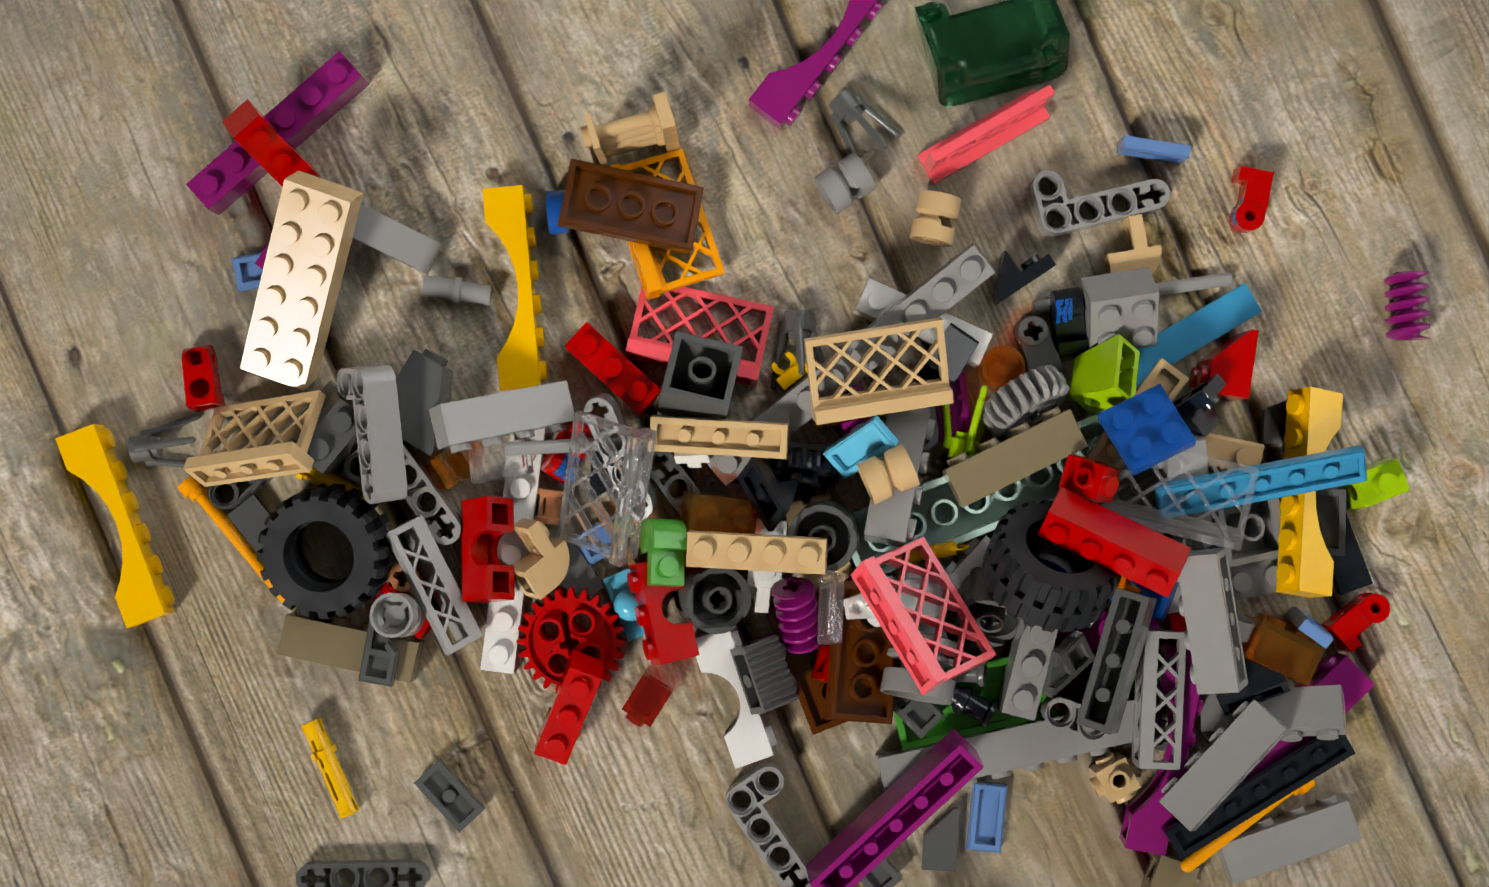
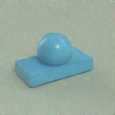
(860, 443)
(624, 603)

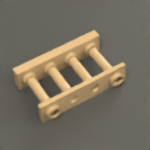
(632, 132)

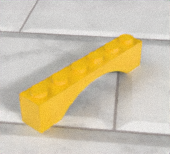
(520, 358)
(1303, 559)
(141, 587)

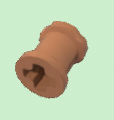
(549, 506)
(398, 582)

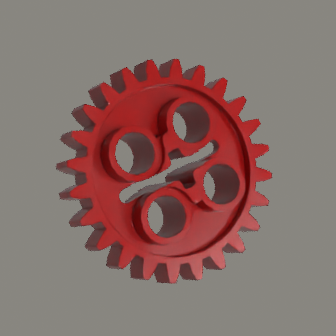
(541, 646)

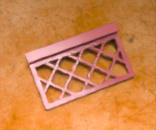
(986, 134)
(658, 353)
(896, 620)

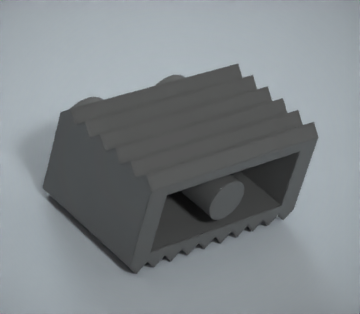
(764, 674)

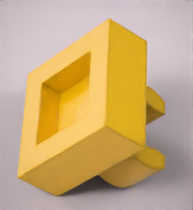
(790, 376)

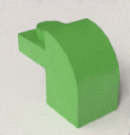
(665, 545)

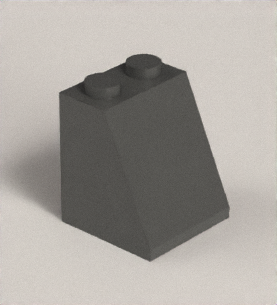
(699, 378)
(421, 386)
(334, 432)

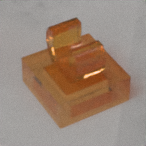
(451, 468)

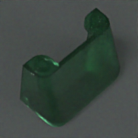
(992, 48)

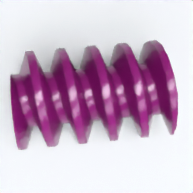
(1406, 305)
(796, 613)

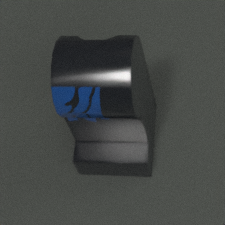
(1068, 321)

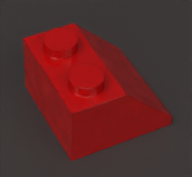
(1233, 364)

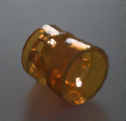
(999, 367)

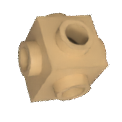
(1104, 771)

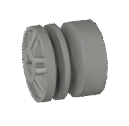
(899, 683)

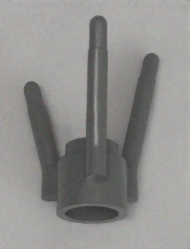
(849, 108)
(797, 326)
(149, 446)

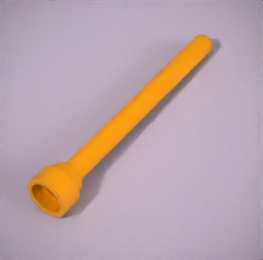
(197, 492)
(1201, 855)

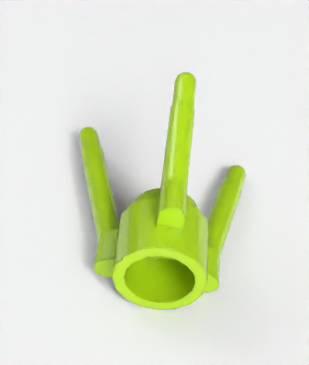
(963, 441)

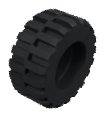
(296, 579)
(1036, 591)

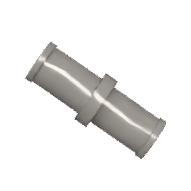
(457, 290)

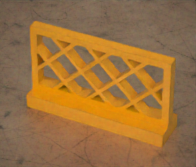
(645, 256)

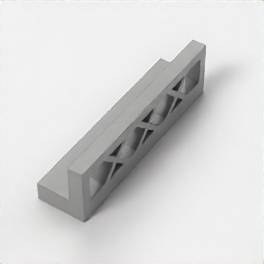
(438, 582)
(1146, 706)

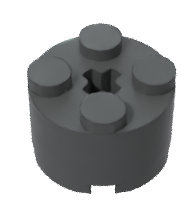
(839, 523)
(713, 612)
(989, 616)

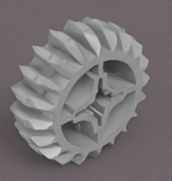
(1024, 400)

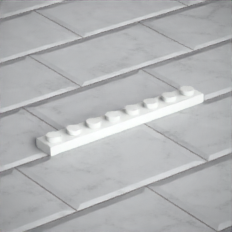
(504, 617)

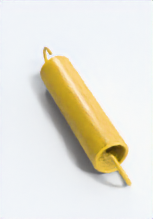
(940, 550)

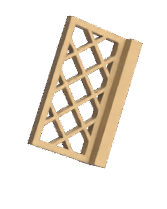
(880, 400)
(256, 460)

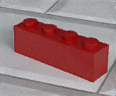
(1114, 542)

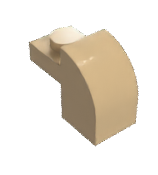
(1138, 253)
(544, 564)

